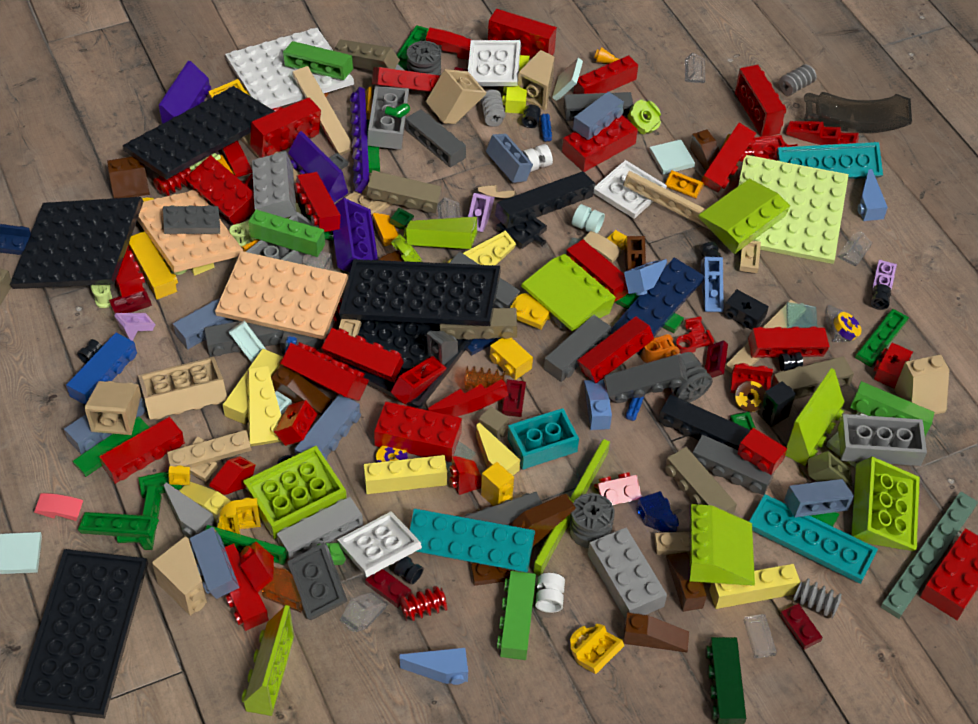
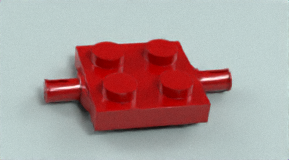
(766, 147)

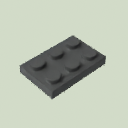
(191, 219)
(317, 581)

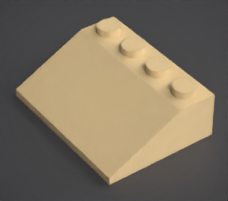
(182, 388)

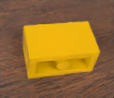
(511, 357)
(497, 484)

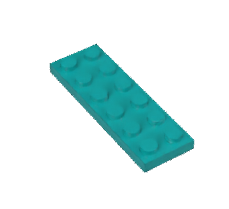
(842, 158)
(813, 539)
(473, 540)

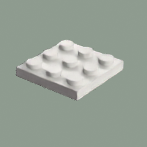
(495, 62)
(621, 197)
(379, 544)

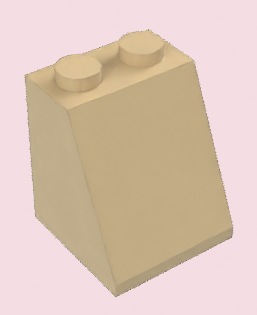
(537, 79)
(454, 95)
(925, 383)
(113, 407)
(179, 576)

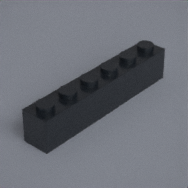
(544, 199)
(697, 421)

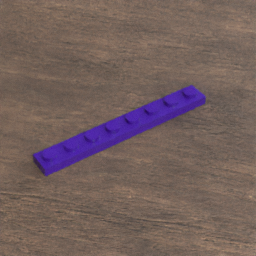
(360, 142)

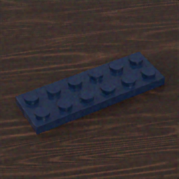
(666, 297)

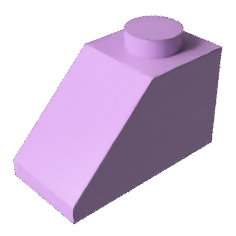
(481, 208)

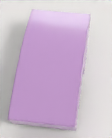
(884, 273)

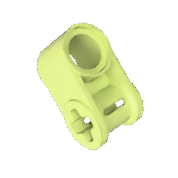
(242, 233)
(102, 295)

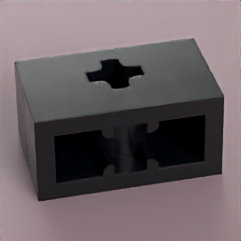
(745, 310)
(777, 404)

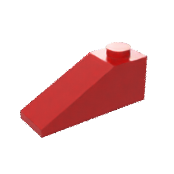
(417, 379)

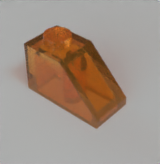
(283, 590)

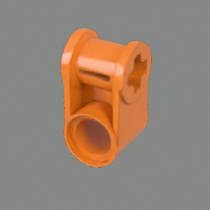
(659, 348)

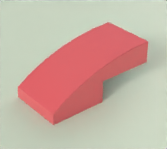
(59, 505)

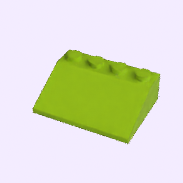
(744, 214)
(569, 292)
(816, 420)
(295, 490)
(885, 505)
(720, 547)
(269, 664)

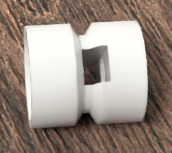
(539, 156)
(549, 594)

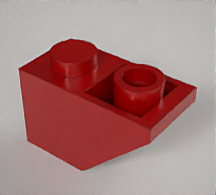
(232, 475)
(464, 475)

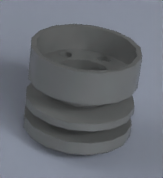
(424, 58)
(698, 379)
(591, 519)

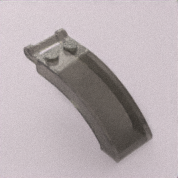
(859, 115)

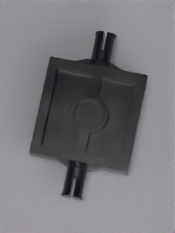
(525, 232)

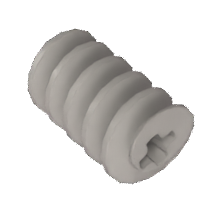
(797, 79)
(493, 108)
(817, 597)

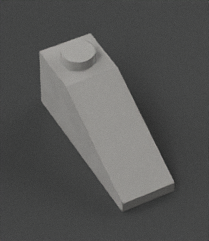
(189, 514)

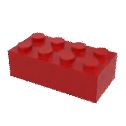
(531, 33)
(760, 100)
(280, 128)
(609, 142)
(223, 190)
(325, 370)
(418, 431)
(956, 577)

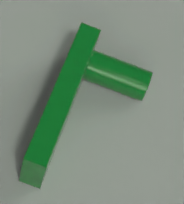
(151, 508)

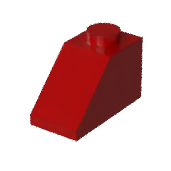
(257, 565)

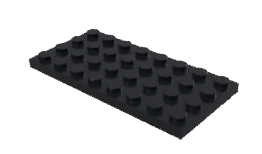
(197, 132)
(421, 292)
(82, 634)

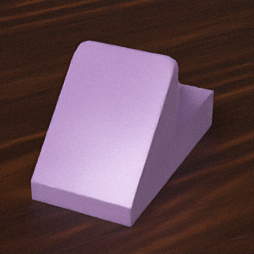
(133, 322)

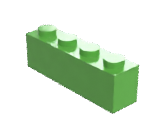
(318, 60)
(286, 233)
(880, 403)
(517, 616)

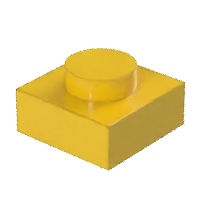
(618, 239)
(179, 475)

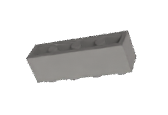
(320, 528)

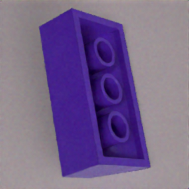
(185, 93)
(309, 158)
(355, 236)

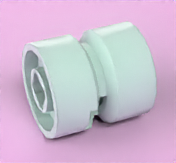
(589, 219)

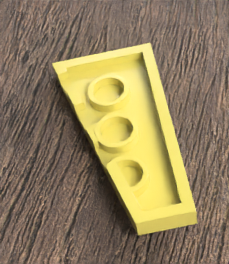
(492, 250)
(262, 407)

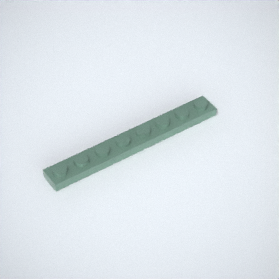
(929, 555)

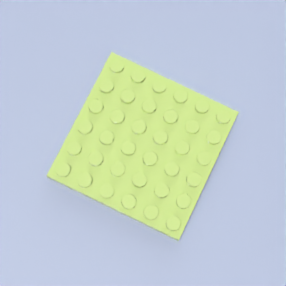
(815, 208)

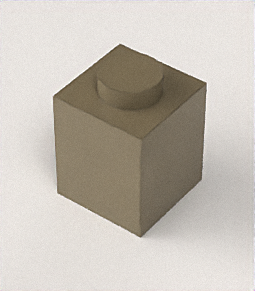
(495, 422)

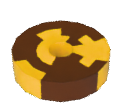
(741, 396)

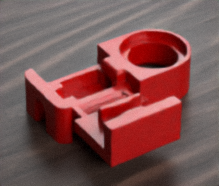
(697, 336)

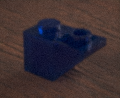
(656, 513)

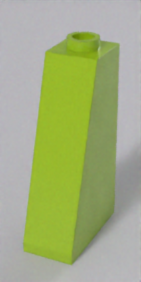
(442, 232)

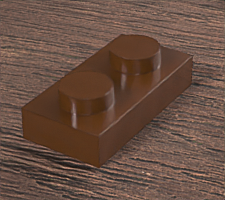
(489, 574)

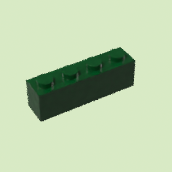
(726, 681)

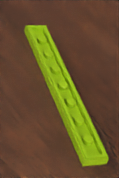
(581, 489)

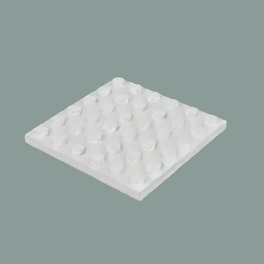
(268, 79)

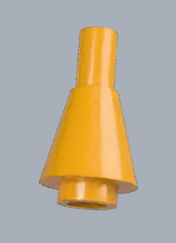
(604, 56)

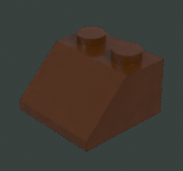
(128, 177)

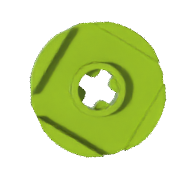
(636, 116)
(408, 252)

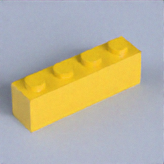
(152, 266)

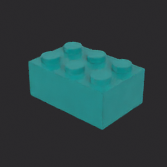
(543, 438)

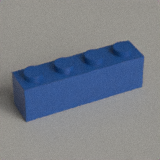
(102, 367)

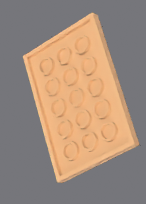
(186, 250)
(282, 295)

